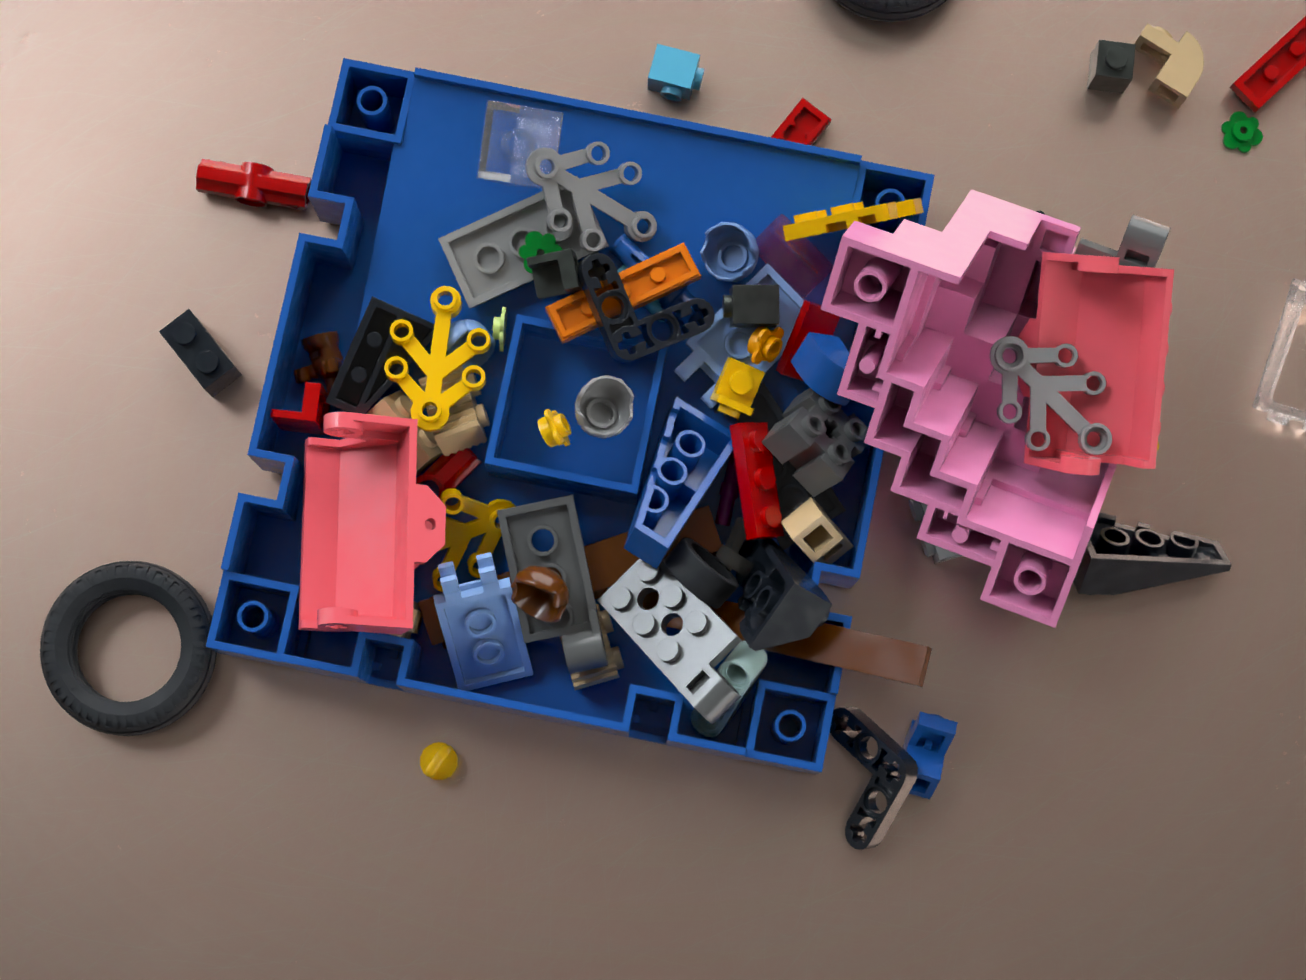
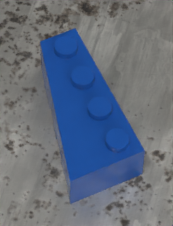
(680, 474)

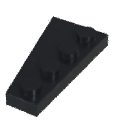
(790, 491)

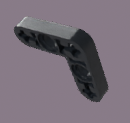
(627, 321)
(883, 778)

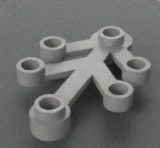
(585, 193)
(1045, 391)

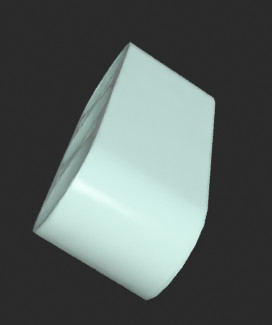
(741, 671)

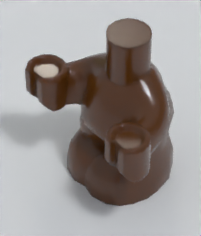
(324, 359)

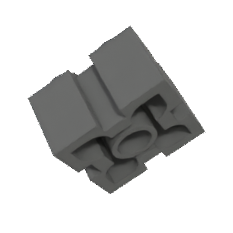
(817, 441)

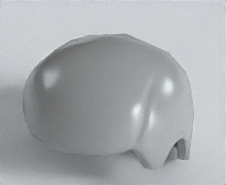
(604, 407)

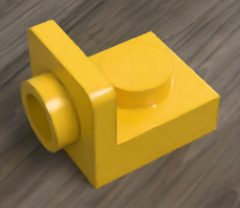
(737, 388)

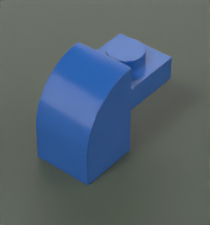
(822, 364)
(927, 744)

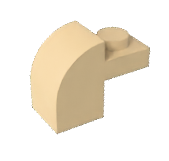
(1180, 61)
(816, 533)

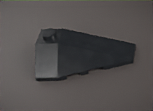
(1138, 558)
(778, 598)

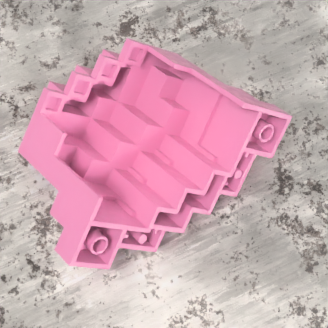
(922, 359)

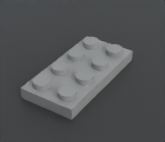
(487, 251)

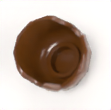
(540, 593)

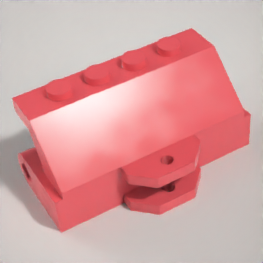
(1120, 329)
(364, 525)

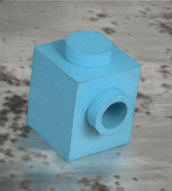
(675, 73)

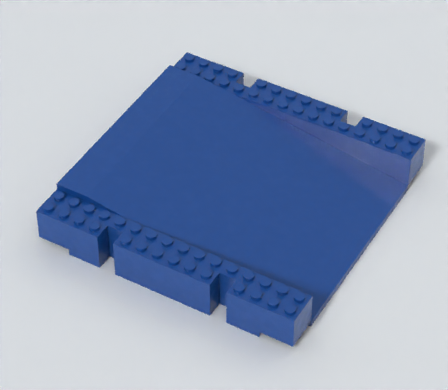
(397, 178)

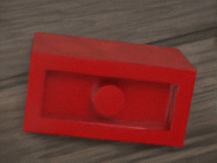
(312, 415)

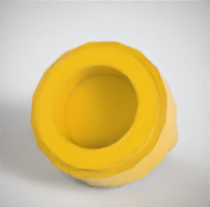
(439, 761)

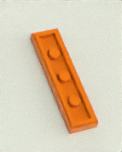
(642, 283)

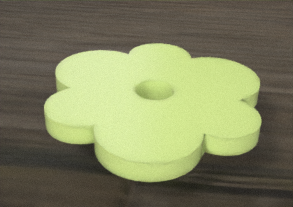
(499, 328)

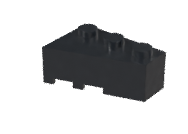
(362, 373)

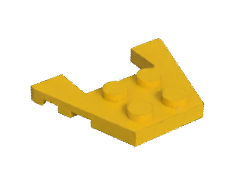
(843, 216)

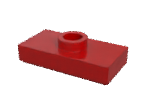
(803, 124)
(809, 319)

